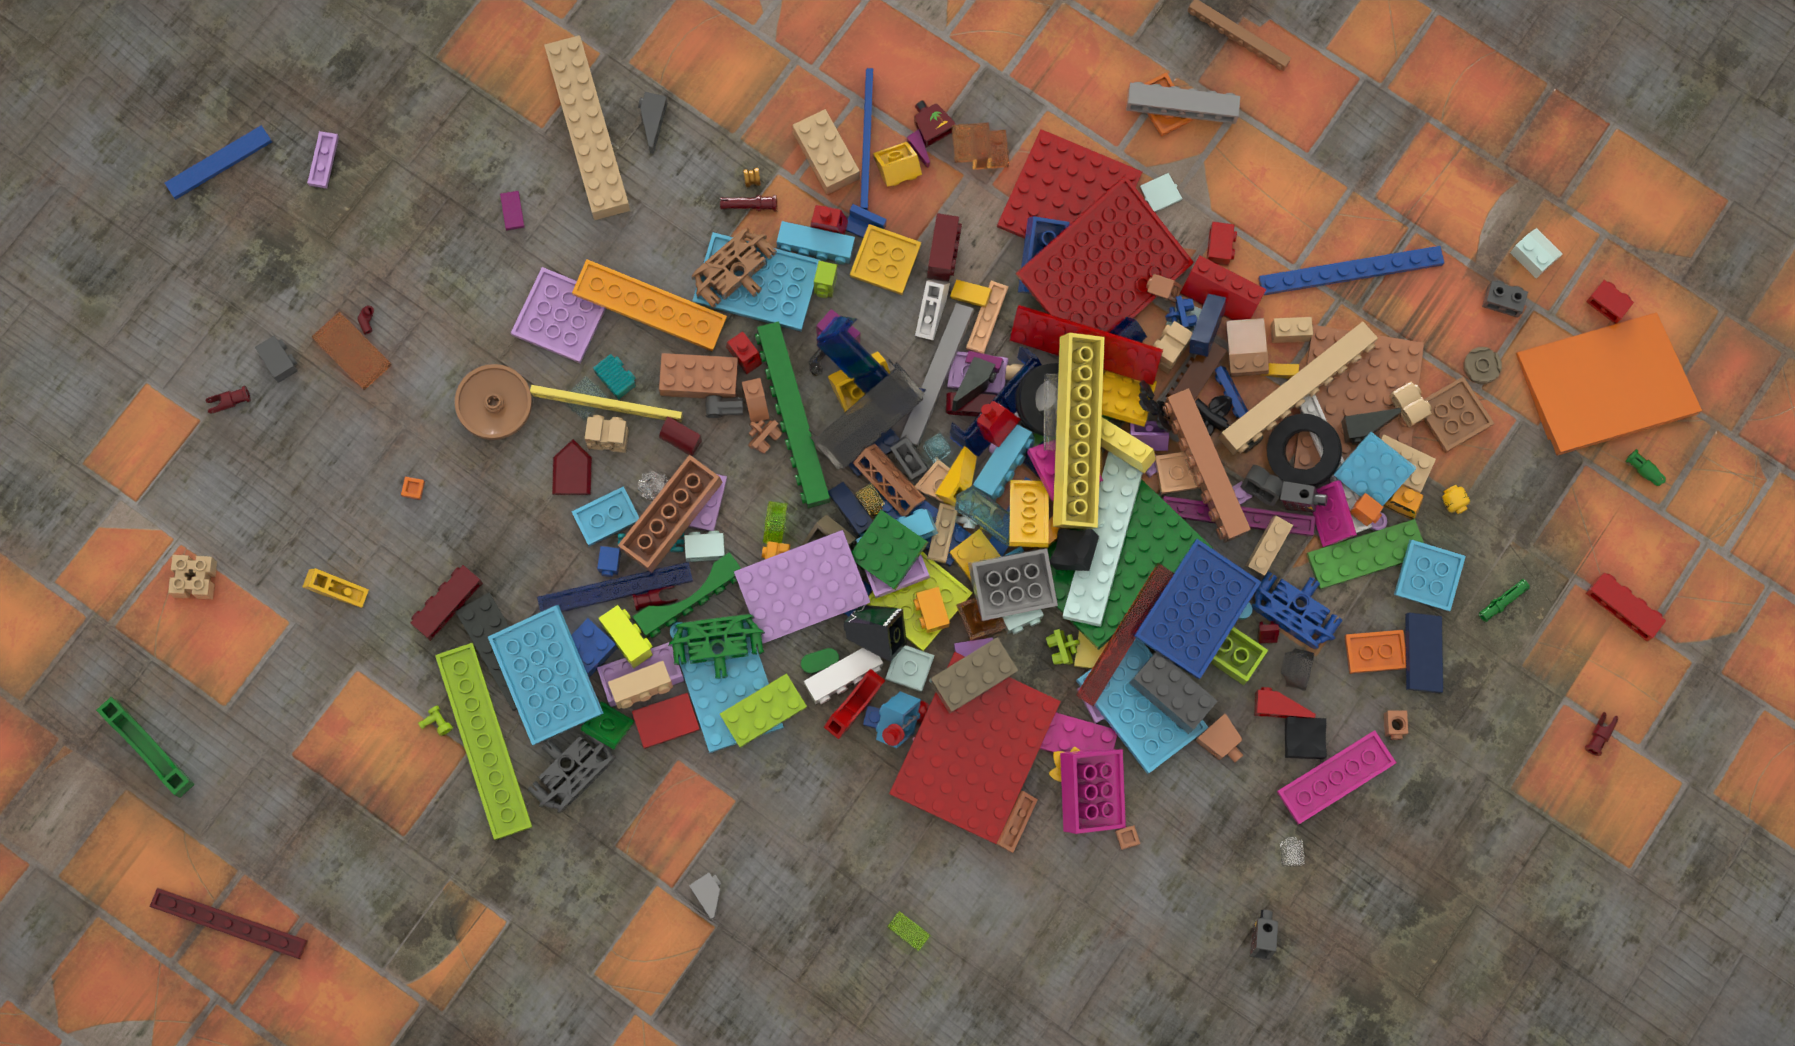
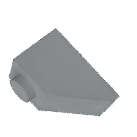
(708, 893)

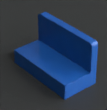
(861, 218)

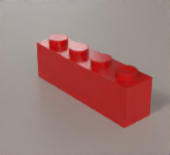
(1625, 606)

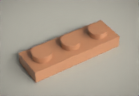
(1017, 821)

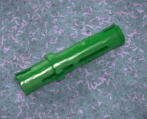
(1498, 605)

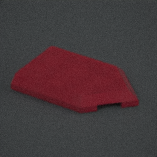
(572, 471)

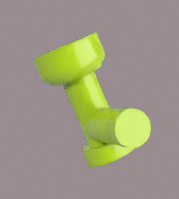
(435, 715)

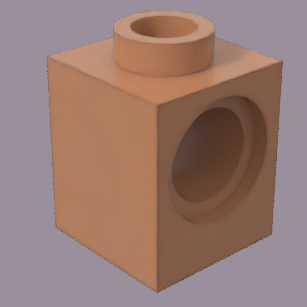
(1401, 718)

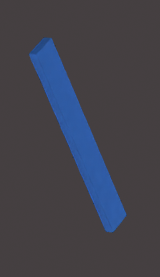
(866, 138)

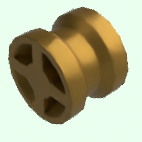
(751, 177)

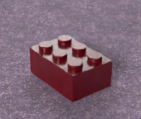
(944, 247)

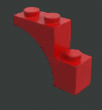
(855, 704)

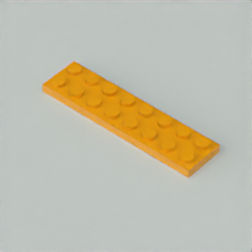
(649, 305)

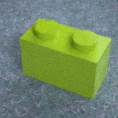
(825, 279)

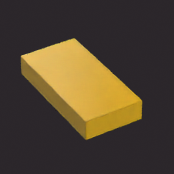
(971, 293)

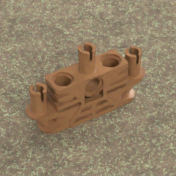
(738, 256)

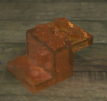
(980, 146)

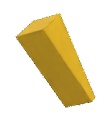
(1282, 370)

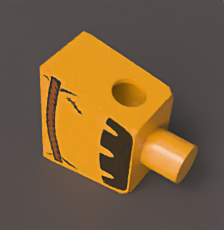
(1405, 502)

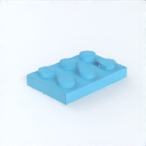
(606, 516)

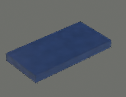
(1424, 653)

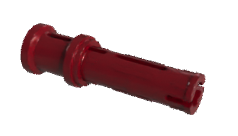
(758, 203)

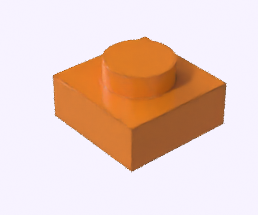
(412, 488)

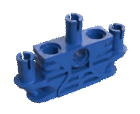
(1299, 626)

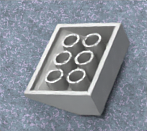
(1013, 584)

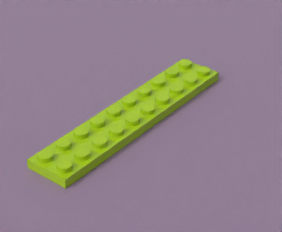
(483, 741)

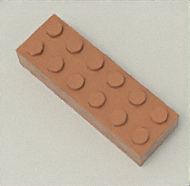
(670, 513)

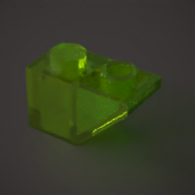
(775, 522)

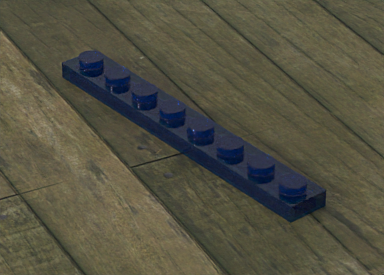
(617, 588)

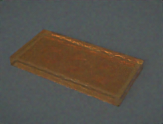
(351, 350)

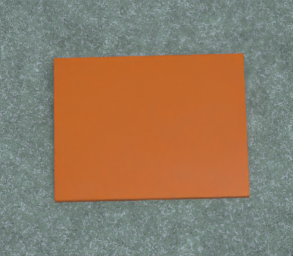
(1607, 384)

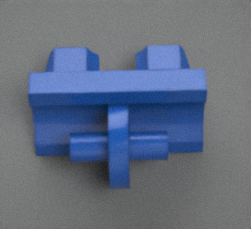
(1182, 306)

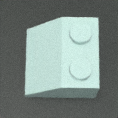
(1536, 253)

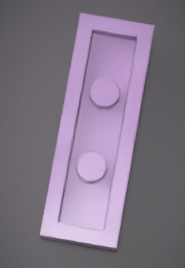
(323, 159)

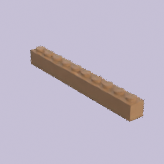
(1239, 34)

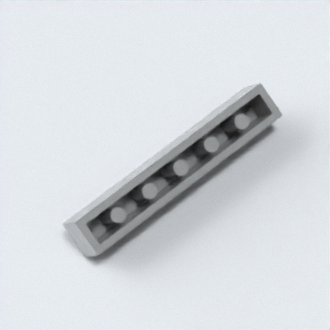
(1183, 102)

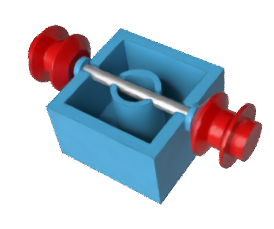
(900, 718)

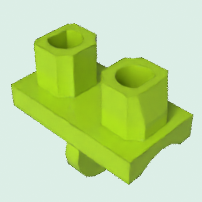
(1059, 639)

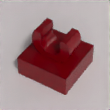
(1268, 633)

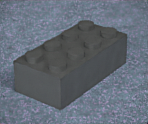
(1173, 692)

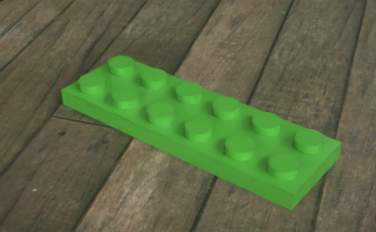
(1362, 554)

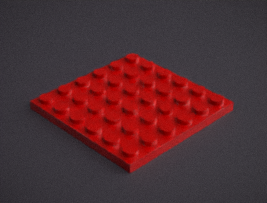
(1060, 182)

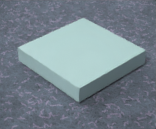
(910, 668)

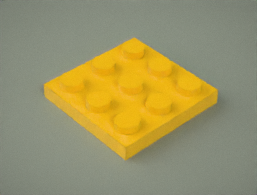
(885, 259)
(1122, 398)

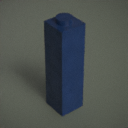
(1207, 325)

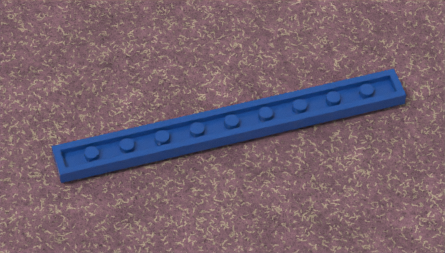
(1351, 270)

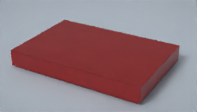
(665, 720)

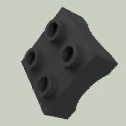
(1074, 549)
(1305, 738)

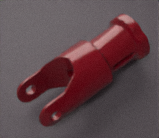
(228, 399)
(651, 598)
(1601, 735)

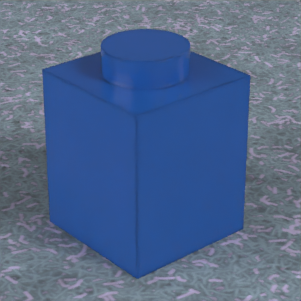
(609, 561)

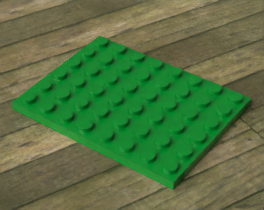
(1152, 537)

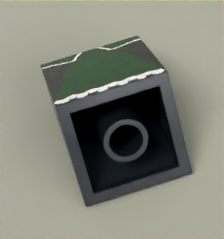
(877, 630)

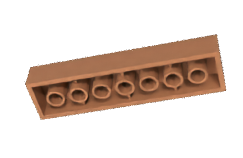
(1206, 466)

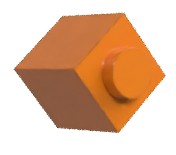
(1366, 510)

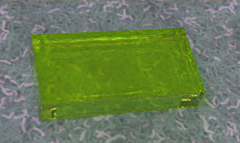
(908, 931)

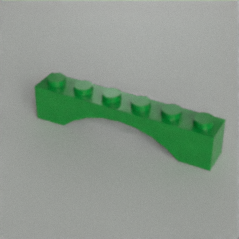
(655, 618)
(146, 747)

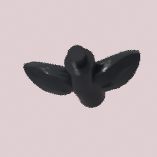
(1214, 413)

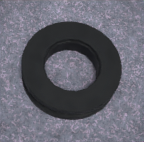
(1026, 395)
(1304, 423)

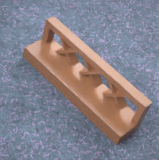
(881, 463)

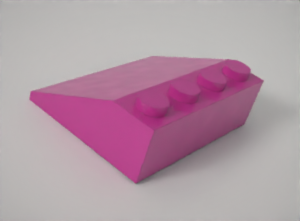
(1092, 790)

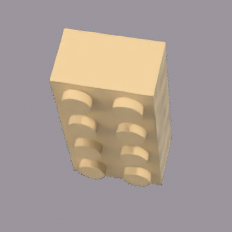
(826, 152)

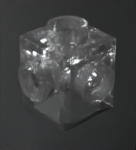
(651, 484)

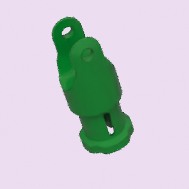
(1646, 468)

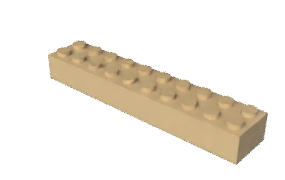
(587, 127)

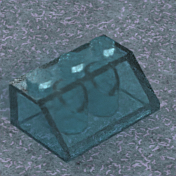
(984, 513)

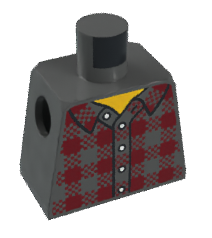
(1301, 497)
(1264, 936)

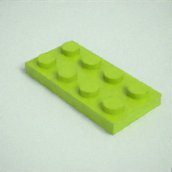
(763, 710)

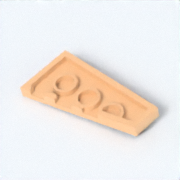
(932, 479)

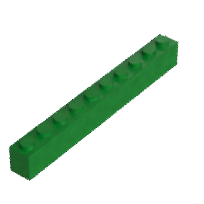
(793, 415)

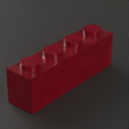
(442, 606)

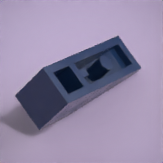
(850, 509)

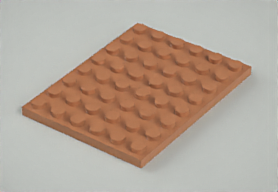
(1361, 389)

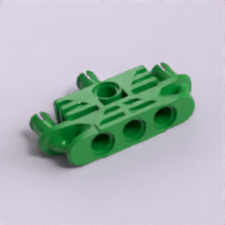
(713, 630)

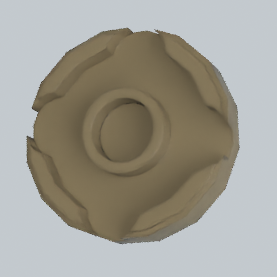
(1482, 365)

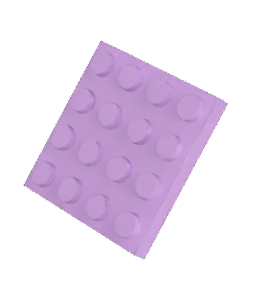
(557, 318)

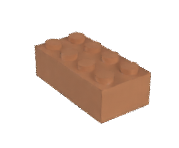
(698, 376)

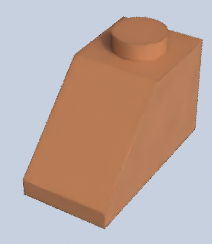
(1164, 287)
(755, 400)

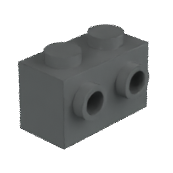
(1505, 298)

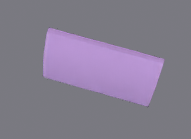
(622, 667)

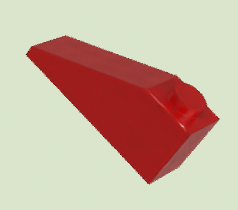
(1276, 705)

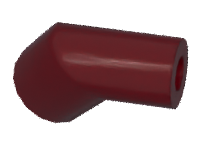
(364, 319)

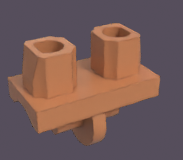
(769, 429)

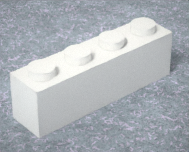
(842, 674)

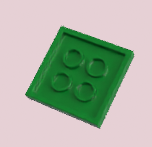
(888, 549)

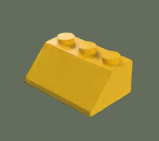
(846, 390)

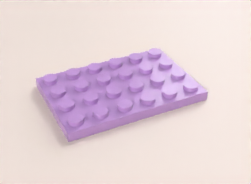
(802, 586)

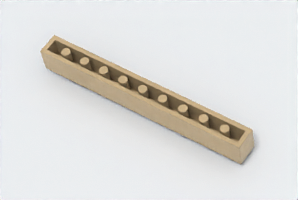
(1298, 388)

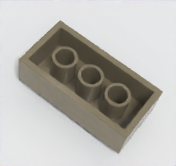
(973, 675)

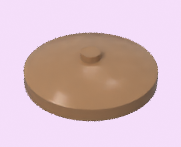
(493, 402)

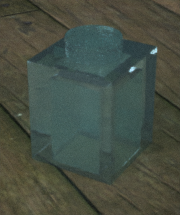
(937, 447)

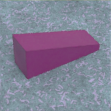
(916, 142)
(995, 360)

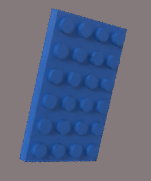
(1197, 609)

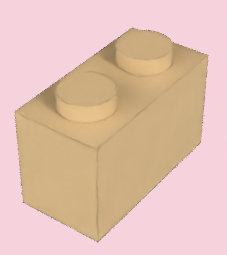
(1291, 329)

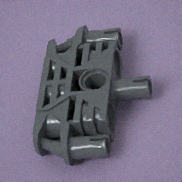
(579, 779)

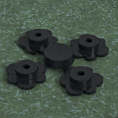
(1152, 406)

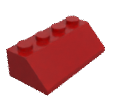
(1210, 278)

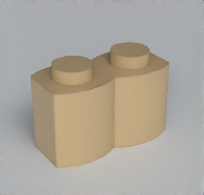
(1411, 403)

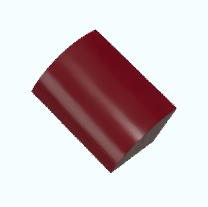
(680, 436)

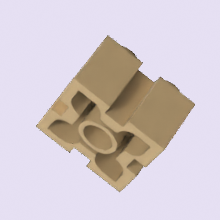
(1174, 342)
(606, 434)
(200, 585)

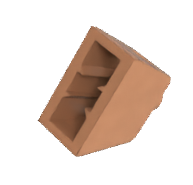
(1221, 739)

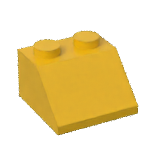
(897, 164)

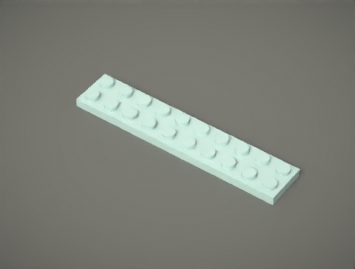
(1117, 498)

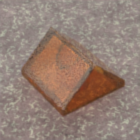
(973, 623)

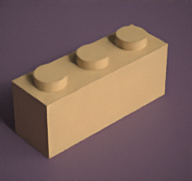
(1269, 545)
(640, 685)

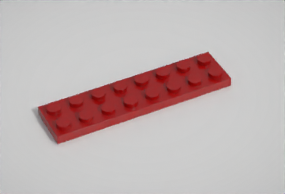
(1120, 353)

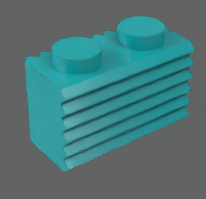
(614, 376)

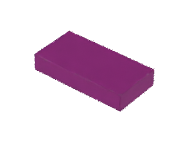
(512, 210)

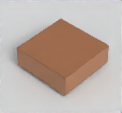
(1127, 837)

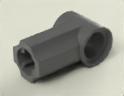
(718, 406)

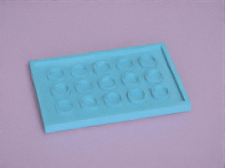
(785, 286)
(545, 675)
(715, 695)
(1136, 720)

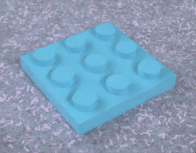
(1374, 469)
(1429, 575)

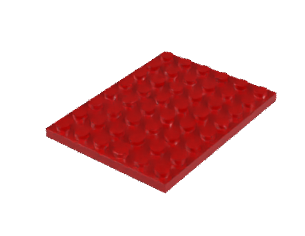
(1104, 260)
(976, 758)

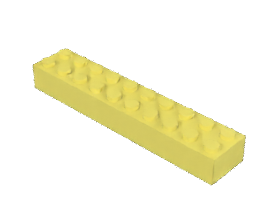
(1078, 431)

